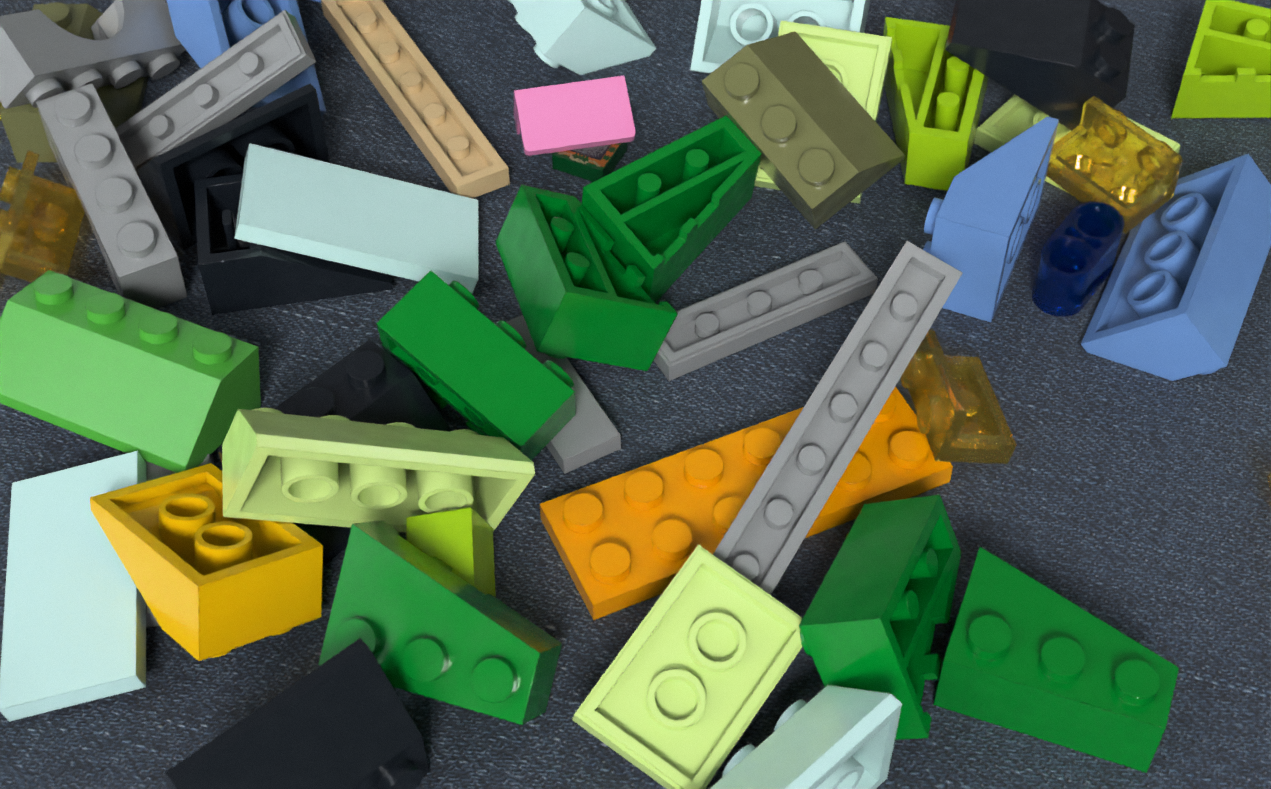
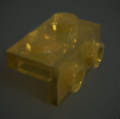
(1115, 164)
(39, 224)
(956, 406)

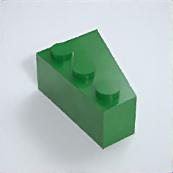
(675, 201)
(574, 288)
(477, 365)
(882, 603)
(437, 629)
(1053, 669)

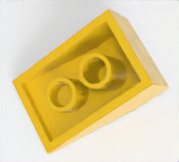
(207, 574)

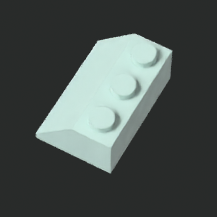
(732, 24)
(583, 33)
(829, 743)

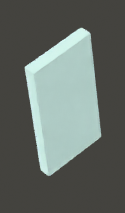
(356, 218)
(69, 602)

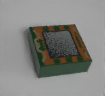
(589, 162)

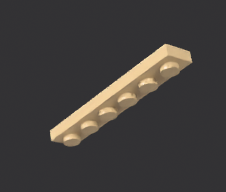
(418, 97)

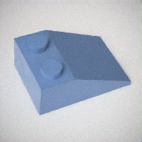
(214, 26)
(989, 217)

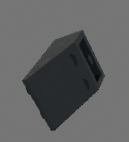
(256, 276)

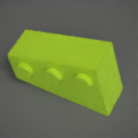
(1228, 64)
(931, 102)

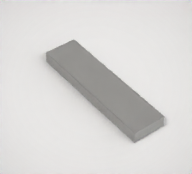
(219, 90)
(764, 308)

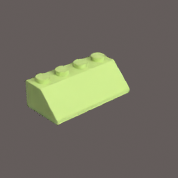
(362, 471)

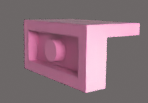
(574, 115)

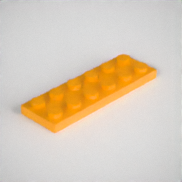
(640, 527)

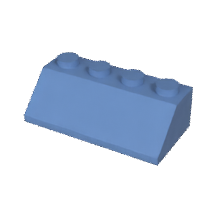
(1187, 275)

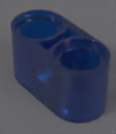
(1077, 258)

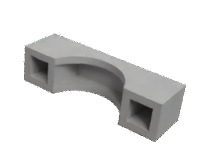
(46, 60)
(112, 197)

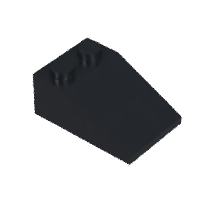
(1047, 50)

